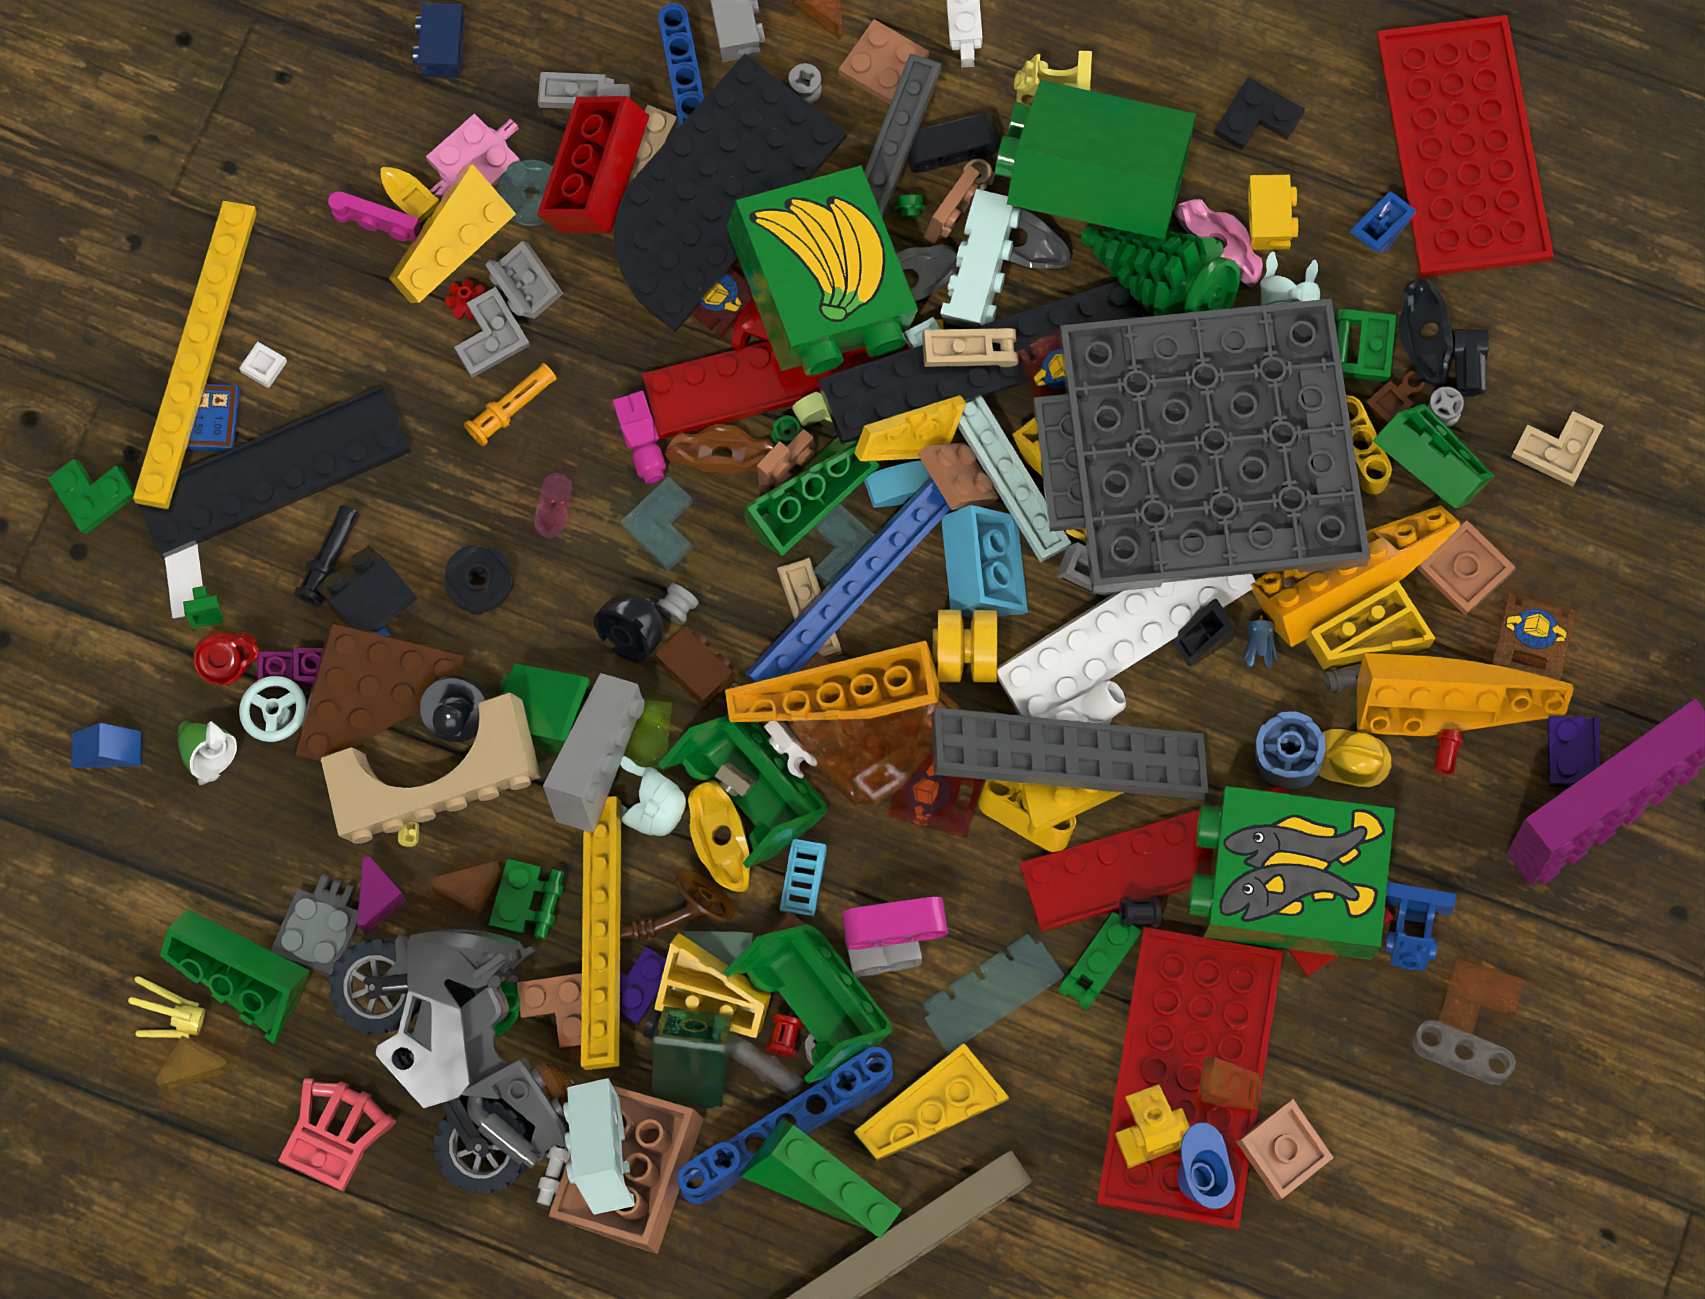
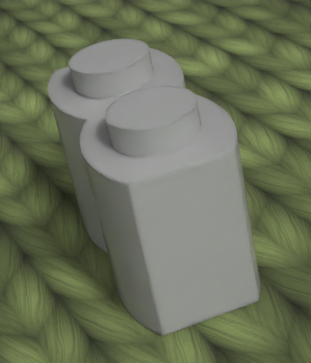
(884, 959)

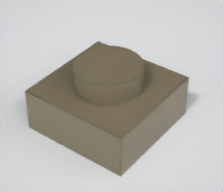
(734, 780)

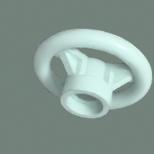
(279, 719)

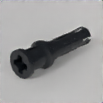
(327, 556)

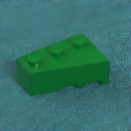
(1434, 455)

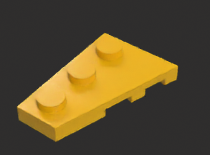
(911, 431)

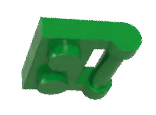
(1374, 346)

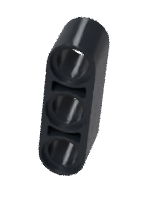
(954, 143)

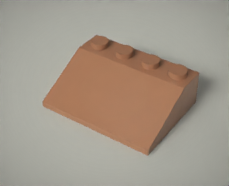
(656, 1146)

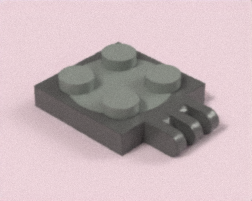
(318, 926)

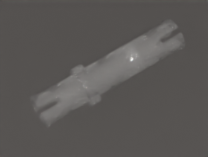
(766, 1067)

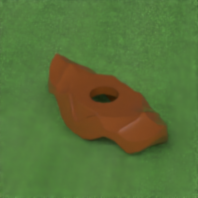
(698, 448)

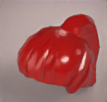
(225, 656)

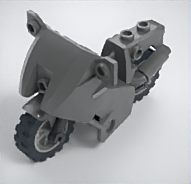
(452, 1048)

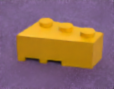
(1377, 625)
(697, 982)

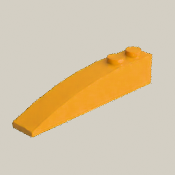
(842, 690)

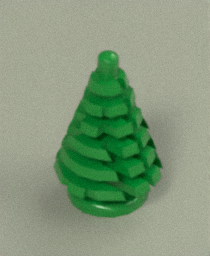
(1168, 273)

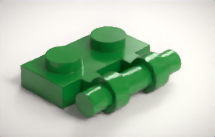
(516, 897)

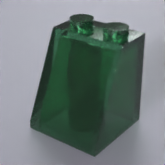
(692, 1056)

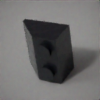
(366, 591)

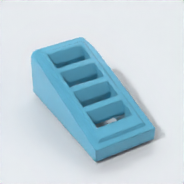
(807, 848)

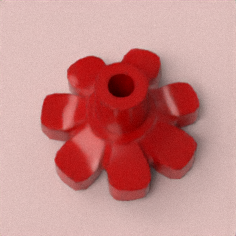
(461, 296)

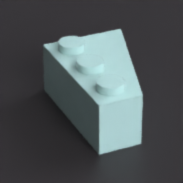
(596, 1146)

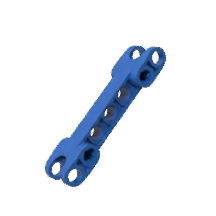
(853, 1073)

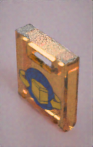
(1534, 631)

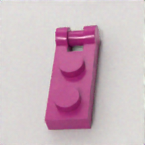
(374, 216)

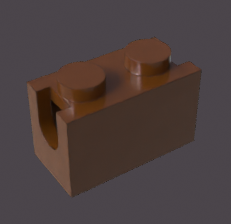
(695, 666)

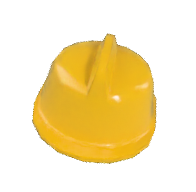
(1355, 758)

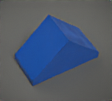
(1384, 223)
(106, 747)

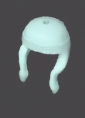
(1282, 290)
(659, 804)

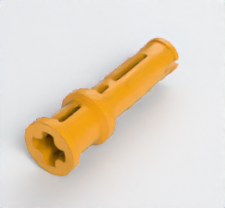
(495, 413)

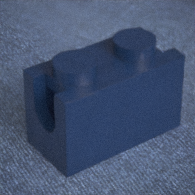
(440, 40)

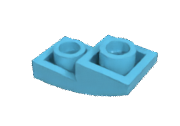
(896, 483)

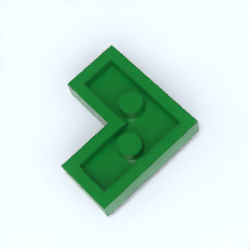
(89, 501)

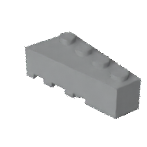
(593, 752)

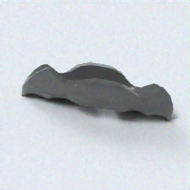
(1042, 246)
(932, 266)

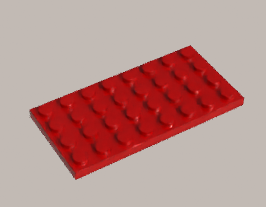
(1464, 146)
(1189, 1004)

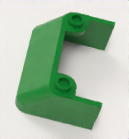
(778, 803)
(819, 991)

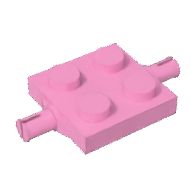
(474, 145)

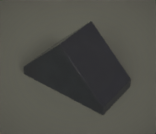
(1205, 633)

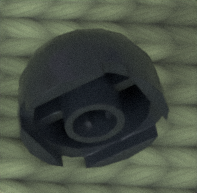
(631, 625)

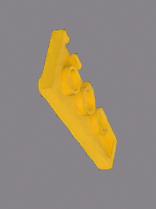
(936, 1101)

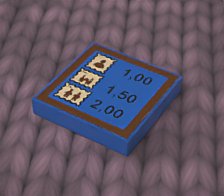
(215, 419)

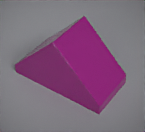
(377, 897)

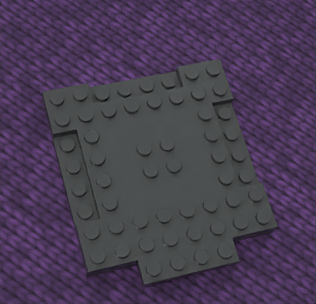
(1204, 446)

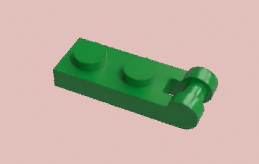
(1100, 961)

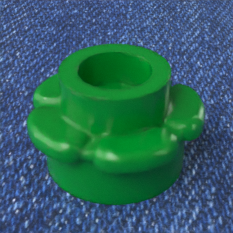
(909, 205)
(782, 424)

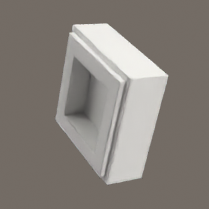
(263, 365)

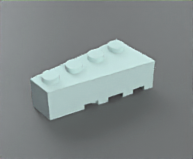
(981, 261)

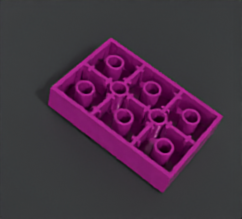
(1611, 796)

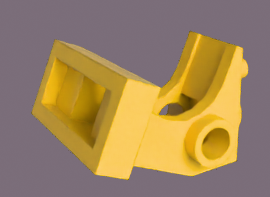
(1156, 1127)

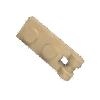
(969, 347)

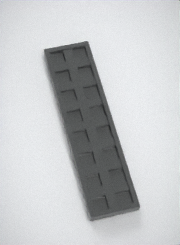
(1069, 753)

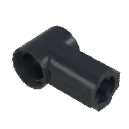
(1470, 353)

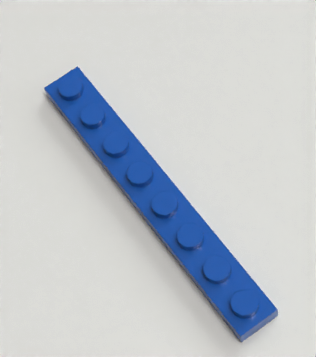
(852, 585)

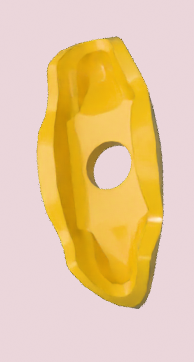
(709, 810)

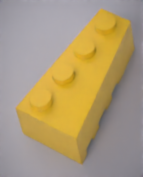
(458, 227)

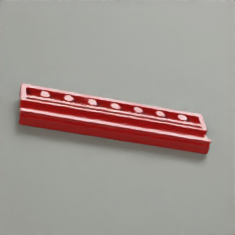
(731, 387)
(1131, 864)

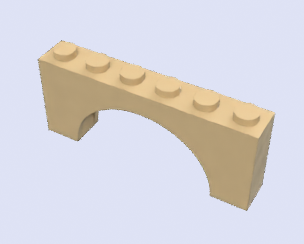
(497, 761)

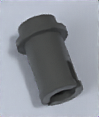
(1342, 677)

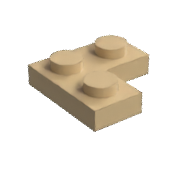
(1563, 456)

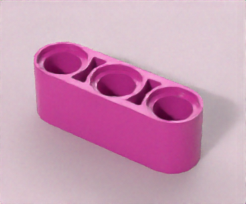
(894, 923)

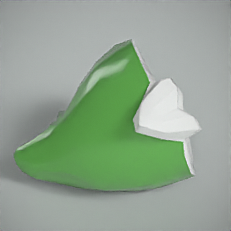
(205, 749)

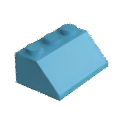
(984, 562)

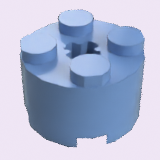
(1272, 742)

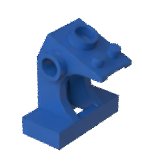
(1419, 907)

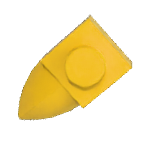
(408, 193)

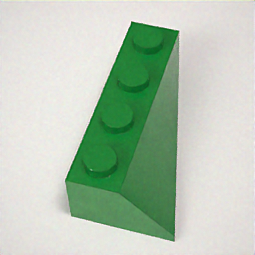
(799, 504)
(236, 971)
(810, 1174)

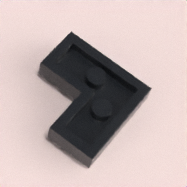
(1254, 107)

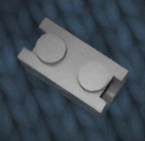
(737, 28)

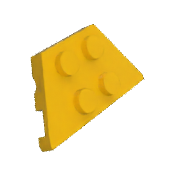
(1055, 804)

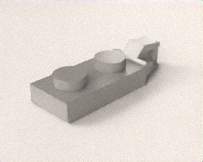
(561, 89)

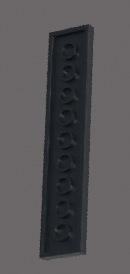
(904, 384)

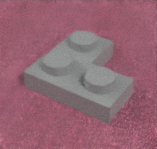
(499, 337)

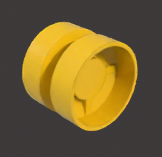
(958, 645)

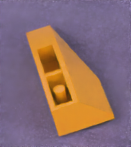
(1310, 599)

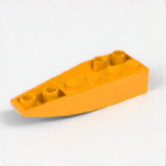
(1438, 693)

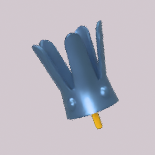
(1260, 640)

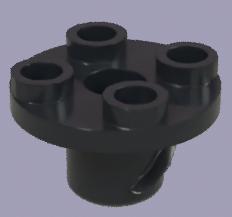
(452, 708)

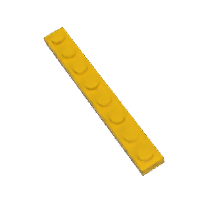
(601, 940)

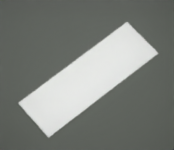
(183, 575)

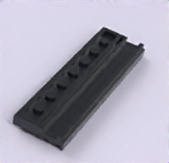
(277, 471)

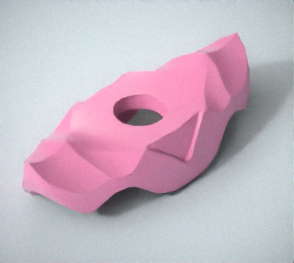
(1201, 221)

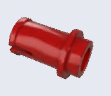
(1447, 751)

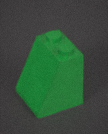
(550, 702)

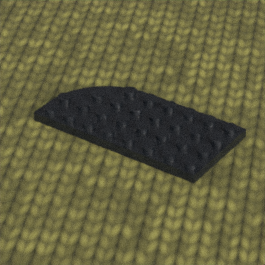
(677, 209)

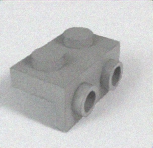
(524, 281)

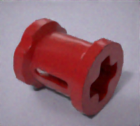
(784, 1036)

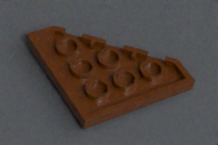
(366, 687)

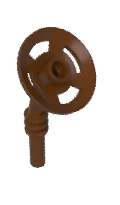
(701, 901)

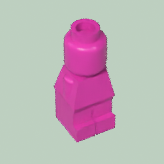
(641, 436)

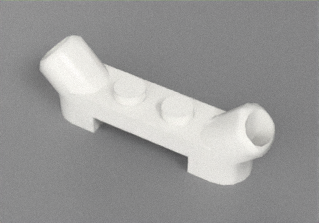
(1094, 706)

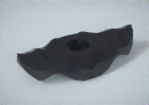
(1420, 307)

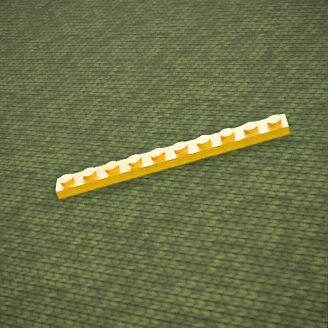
(195, 355)

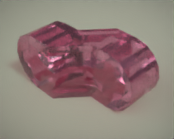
(559, 489)

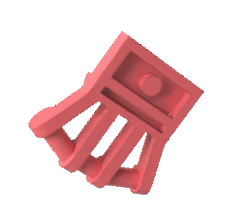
(328, 1156)

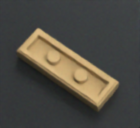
(801, 590)

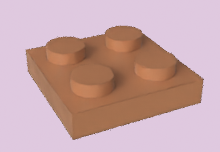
(879, 60)
(955, 202)
(958, 475)
(1466, 568)
(1284, 1149)

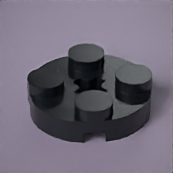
(478, 598)

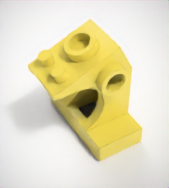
(1029, 76)

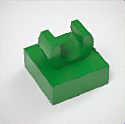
(203, 610)

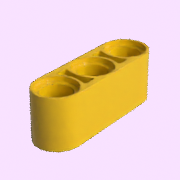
(1369, 459)
(1003, 803)

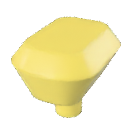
(409, 834)

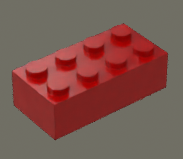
(593, 164)

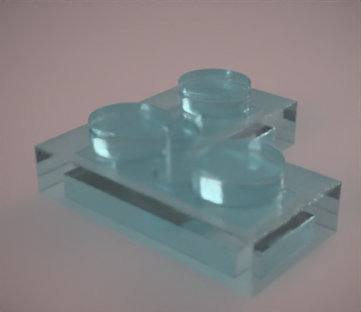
(652, 519)
(847, 537)

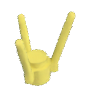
(186, 1018)

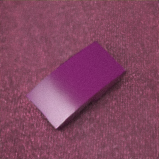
(296, 665)

